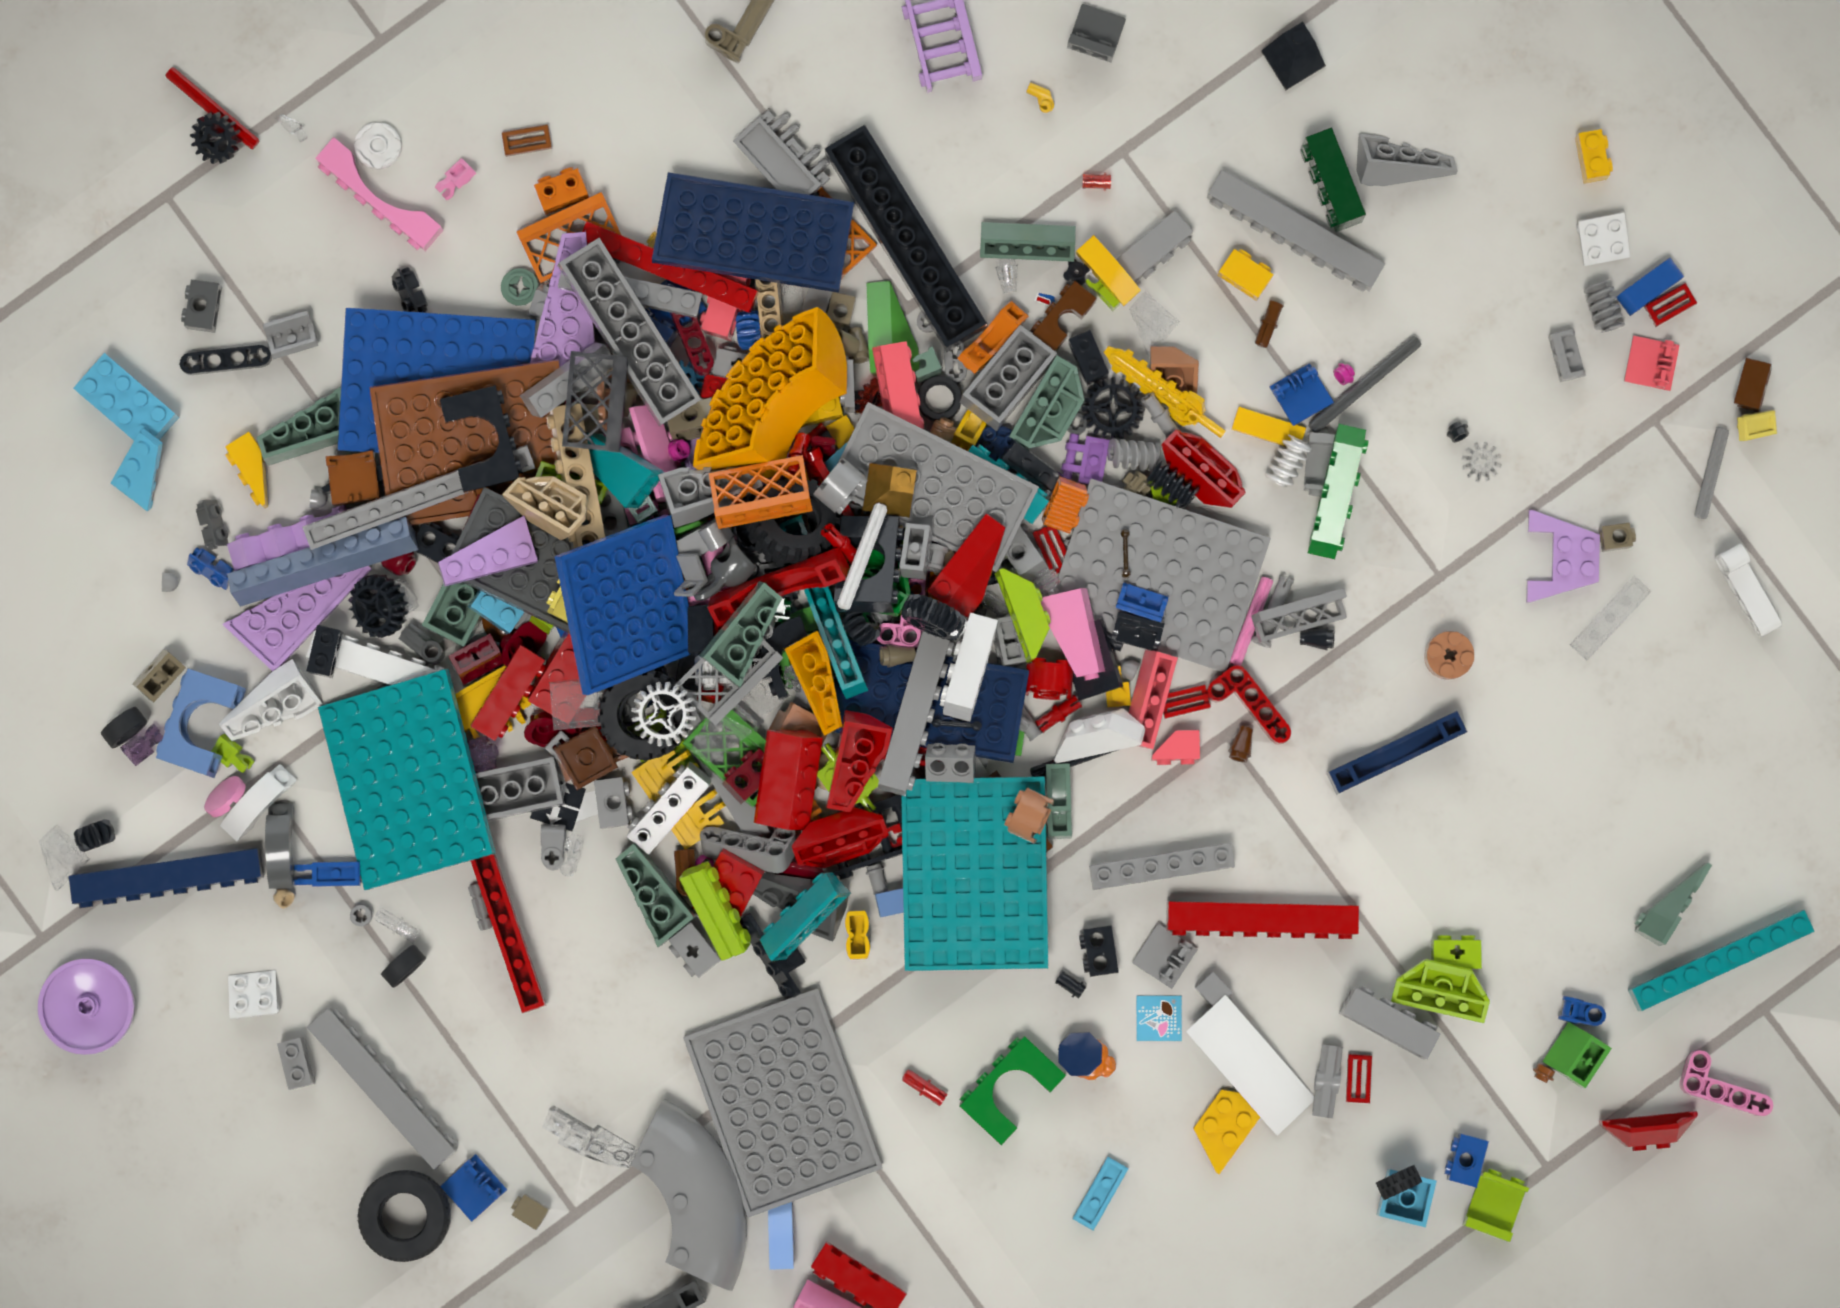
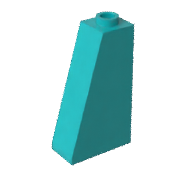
(624, 473)

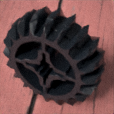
(1113, 388)
(371, 607)
(933, 617)

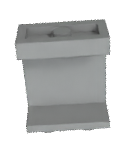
(1317, 462)

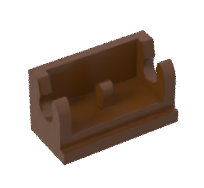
(1753, 385)

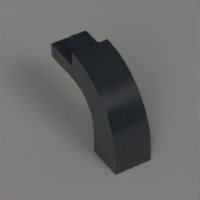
(782, 637)

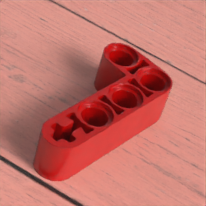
(1252, 707)

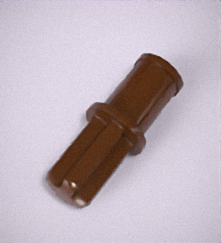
(1268, 324)

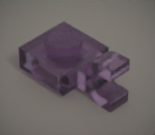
(140, 747)

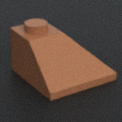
(1176, 367)

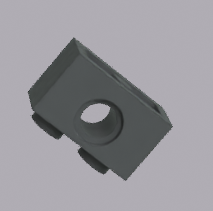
(206, 319)

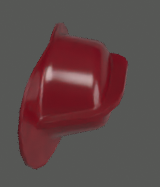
(527, 635)
(541, 730)

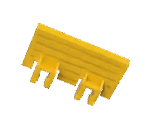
(473, 697)
(653, 776)

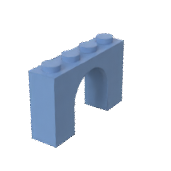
(194, 692)

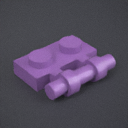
(1092, 461)

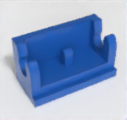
(1142, 602)

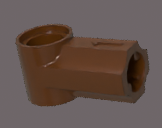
(683, 860)

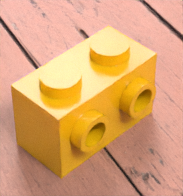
(1592, 156)
(1246, 274)

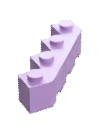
(274, 543)

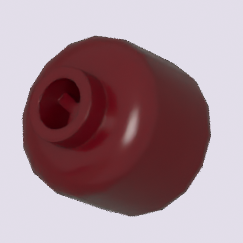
(401, 564)

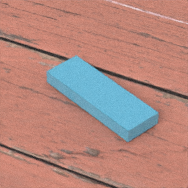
(1100, 1193)

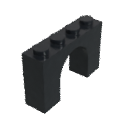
(485, 405)
(878, 592)

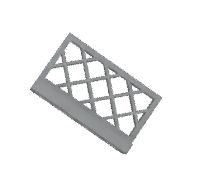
(737, 693)

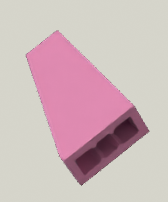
(1075, 631)

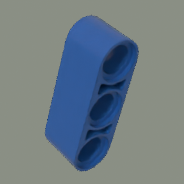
(1650, 286)

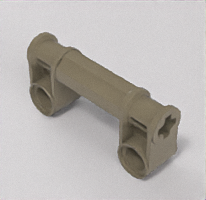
(742, 33)

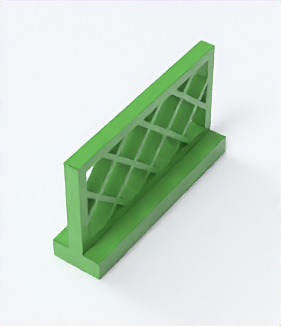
(753, 742)

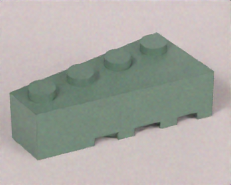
(303, 433)
(739, 638)

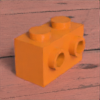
(561, 190)

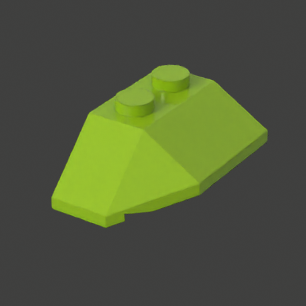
(1025, 611)
(1442, 990)

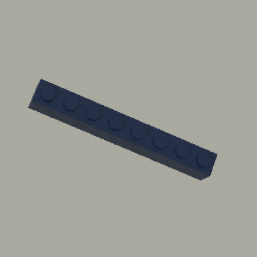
(165, 877)

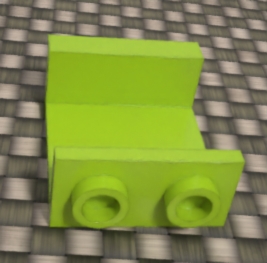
(1495, 1204)

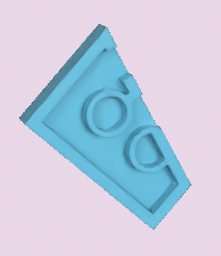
(138, 470)

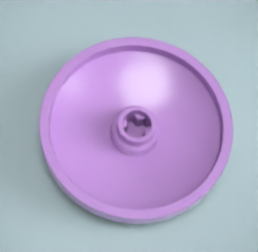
(86, 1006)

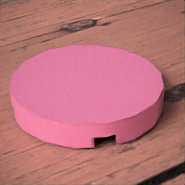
(224, 795)

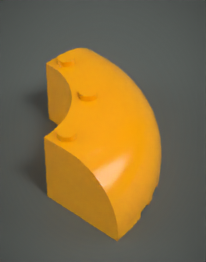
(773, 394)

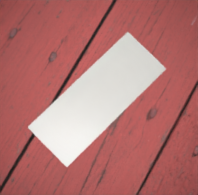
(1251, 1065)

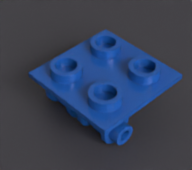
(1301, 394)
(473, 1187)

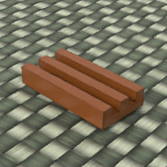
(544, 128)

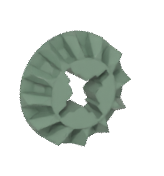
(513, 278)

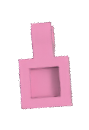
(457, 176)

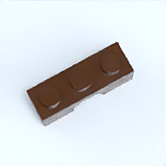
(1074, 300)

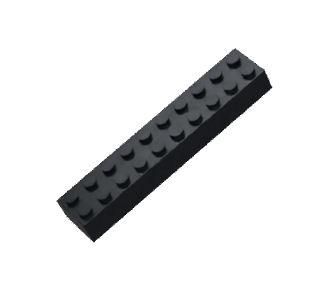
(905, 238)

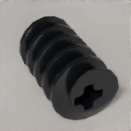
(1172, 485)

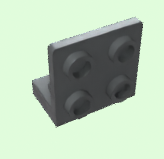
(1096, 33)

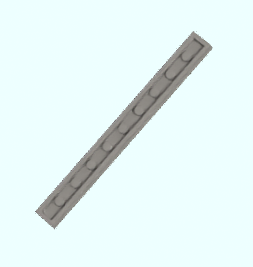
(395, 505)

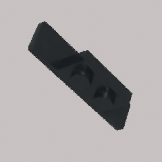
(779, 969)

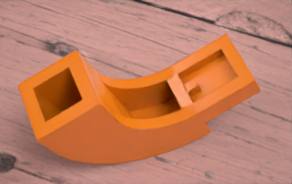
(993, 338)

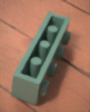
(1027, 241)

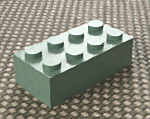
(452, 616)

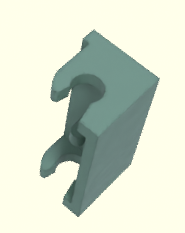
(928, 366)

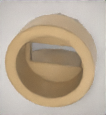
(283, 898)

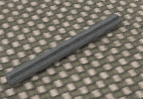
(1365, 384)

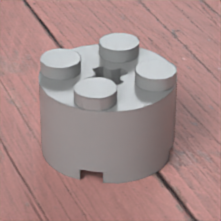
(839, 485)

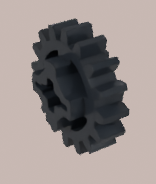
(216, 127)

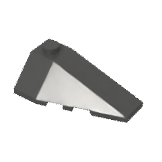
(782, 892)

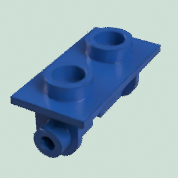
(201, 563)

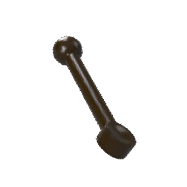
(1125, 534)

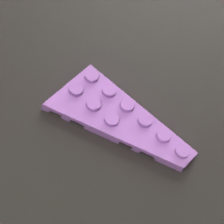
(564, 320)
(288, 619)

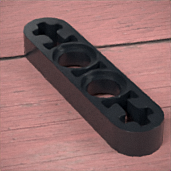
(225, 357)

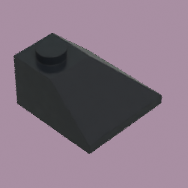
(1294, 56)

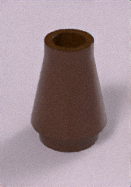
(1241, 746)

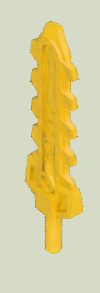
(1183, 406)

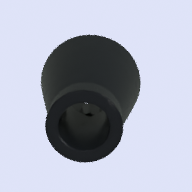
(1318, 638)

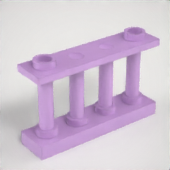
(964, 45)

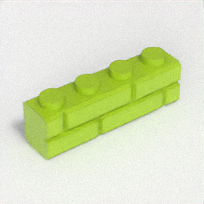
(715, 910)

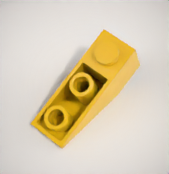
(248, 458)

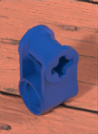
(1580, 1012)

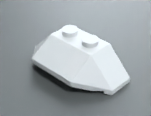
(1099, 735)

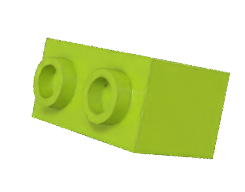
(1470, 948)

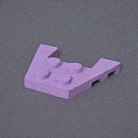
(1573, 557)

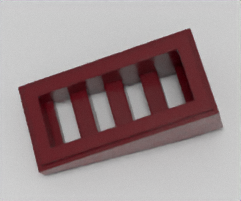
(826, 444)

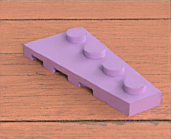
(495, 553)

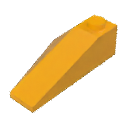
(814, 673)

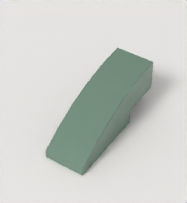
(1059, 789)

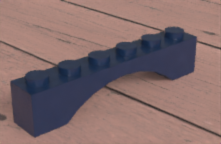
(1396, 752)

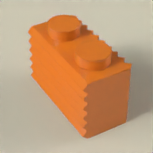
(1065, 505)

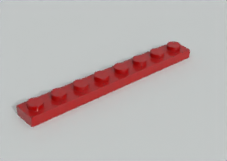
(700, 281)

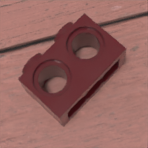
(476, 659)
(746, 772)

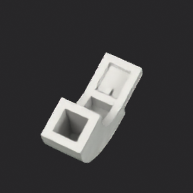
(257, 801)

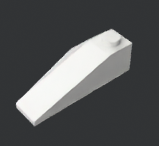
(277, 698)

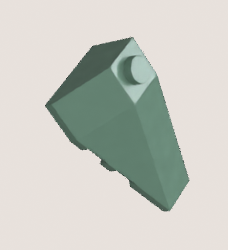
(1663, 918)

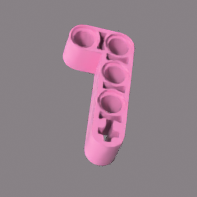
(900, 630)
(1727, 1089)

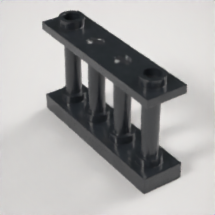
(896, 804)

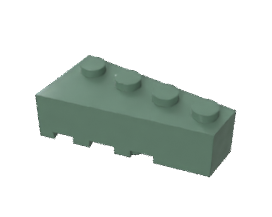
(655, 895)

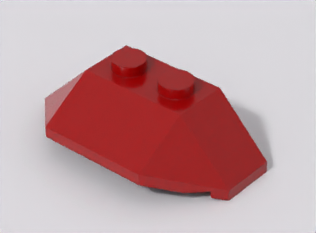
(1205, 467)
(839, 838)
(1650, 1129)

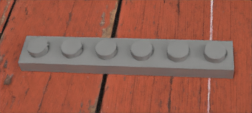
(658, 296)

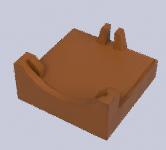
(353, 478)

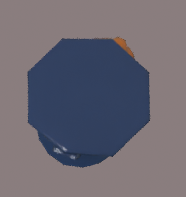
(1085, 1056)

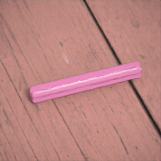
(1248, 627)

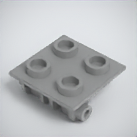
(1164, 956)

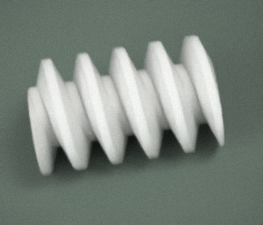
(1290, 459)

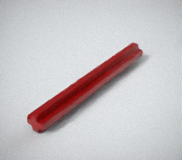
(209, 105)

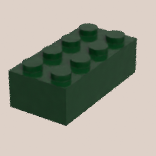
(1333, 180)

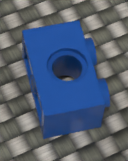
(1476, 1149)

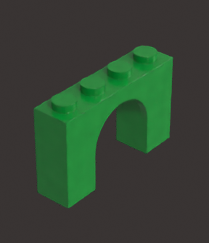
(1022, 1057)

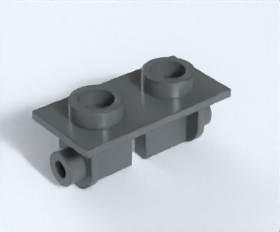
(210, 513)

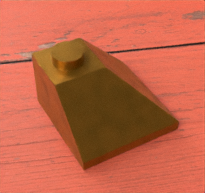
(890, 487)

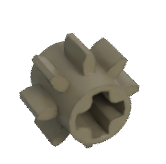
(1136, 483)

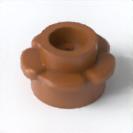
(1544, 1073)

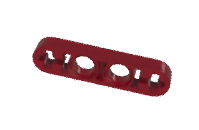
(690, 332)

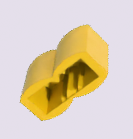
(857, 929)

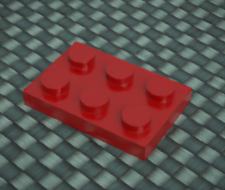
(738, 878)

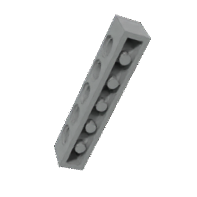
(1162, 866)

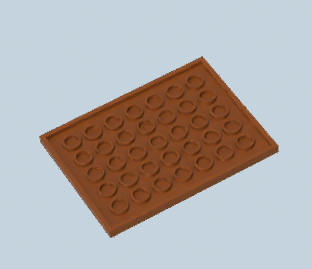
(420, 446)

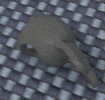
(727, 570)

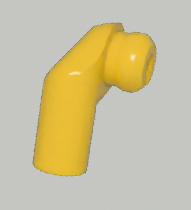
(1043, 96)

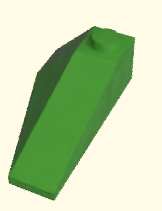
(887, 322)

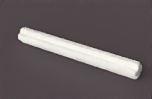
(862, 556)

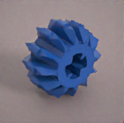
(747, 329)

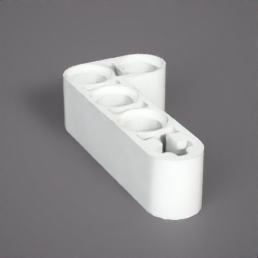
(1748, 590)

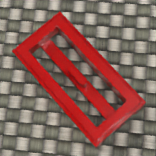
(1653, 315)
(1044, 531)
(1204, 696)
(1359, 1058)

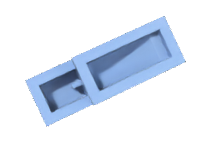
(781, 1237)

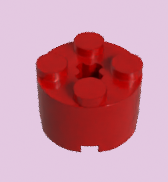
(1049, 679)

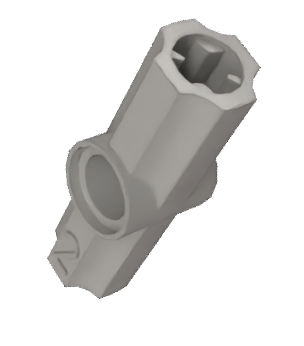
(1327, 1081)

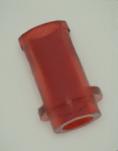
(1097, 181)

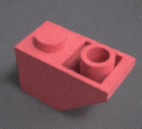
(1181, 747)

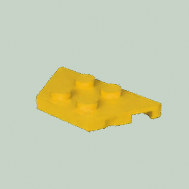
(1225, 1127)

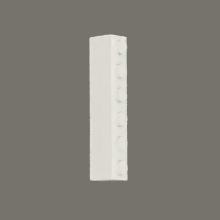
(377, 665)

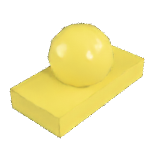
(1756, 425)

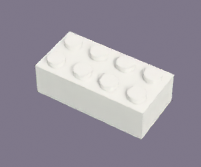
(968, 672)

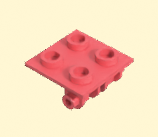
(1652, 363)

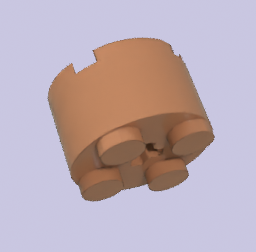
(1462, 658)
(1029, 815)

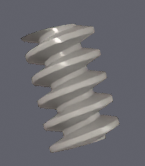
(1603, 307)
(1133, 453)

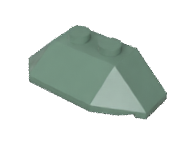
(1050, 407)

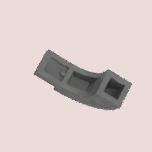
(279, 846)

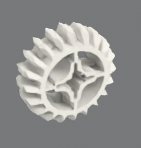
(646, 723)

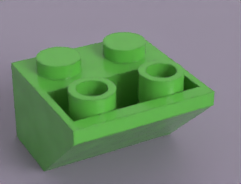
(1576, 1055)

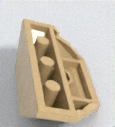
(548, 504)

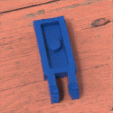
(330, 874)

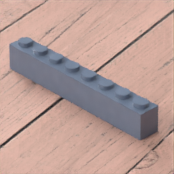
(322, 563)

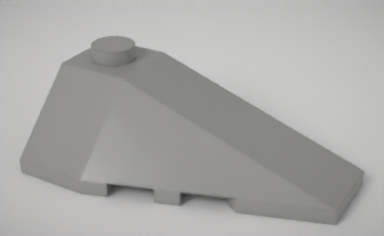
(1391, 164)
(690, 494)

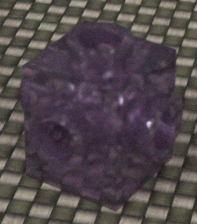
(483, 753)

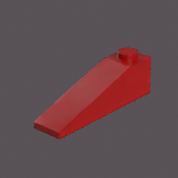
(966, 575)
(859, 751)

